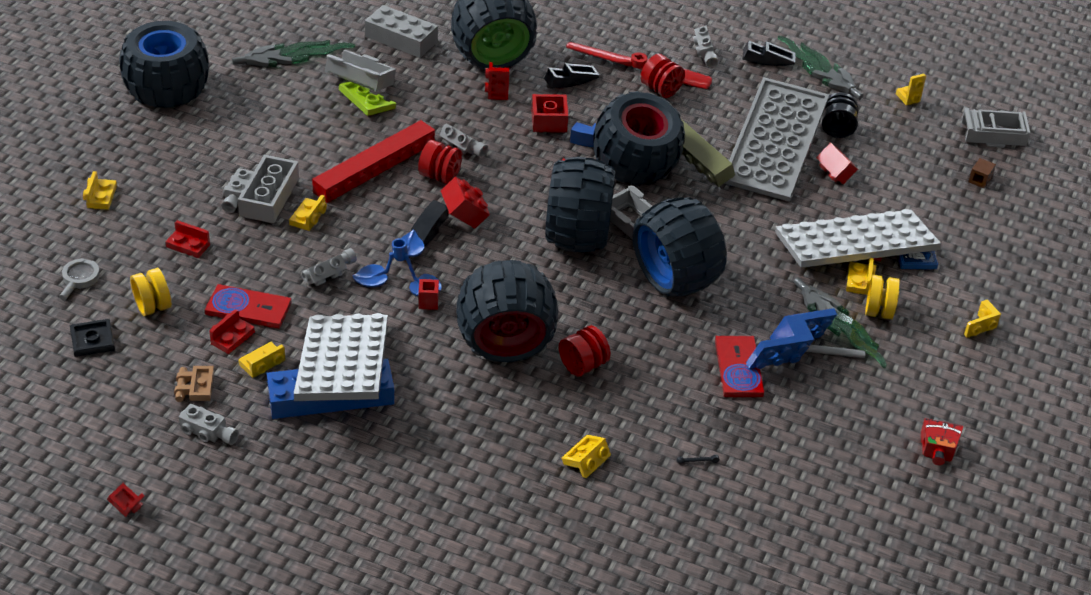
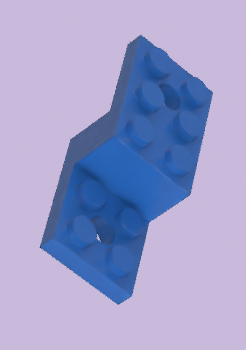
(791, 338)

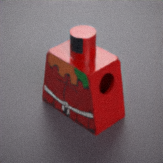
(940, 440)

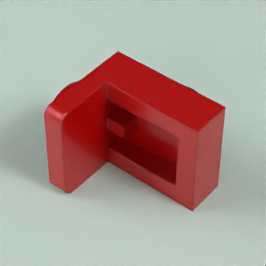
(125, 500)

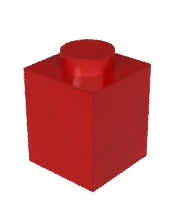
(428, 294)

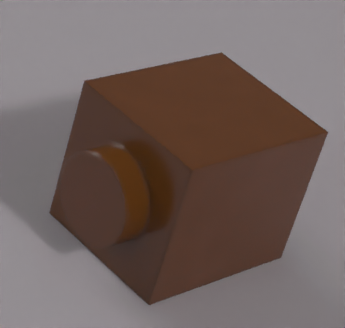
(982, 173)

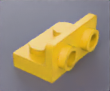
(99, 192)
(308, 213)
(859, 277)
(262, 359)
(587, 454)

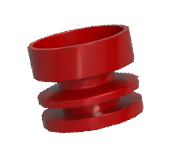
(662, 75)
(440, 161)
(584, 350)

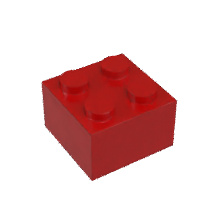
(549, 113)
(465, 202)

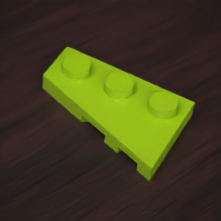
(365, 100)

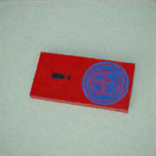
(253, 306)
(735, 375)

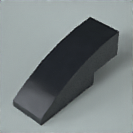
(768, 54)
(570, 75)
(430, 220)

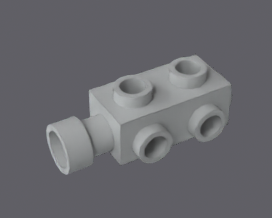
(705, 46)
(464, 142)
(234, 189)
(330, 267)
(206, 425)

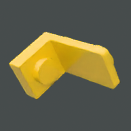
(912, 93)
(987, 320)

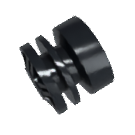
(840, 115)

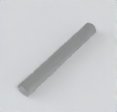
(836, 351)

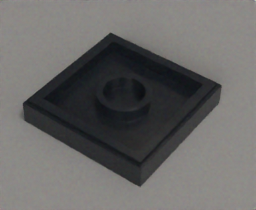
(92, 337)

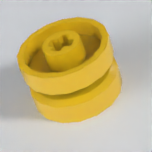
(150, 291)
(883, 297)

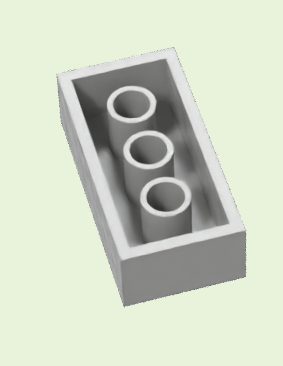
(401, 31)
(268, 188)

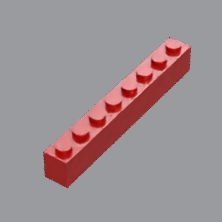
(372, 161)

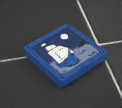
(919, 260)

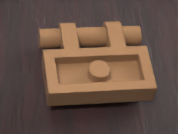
(201, 383)

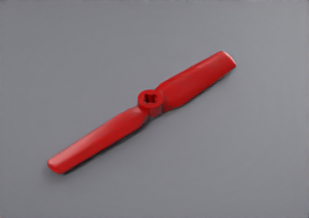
(638, 61)

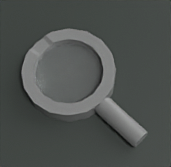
(79, 274)

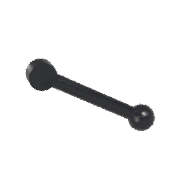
(714, 458)

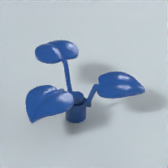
(409, 245)

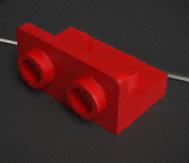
(498, 82)
(188, 239)
(230, 332)

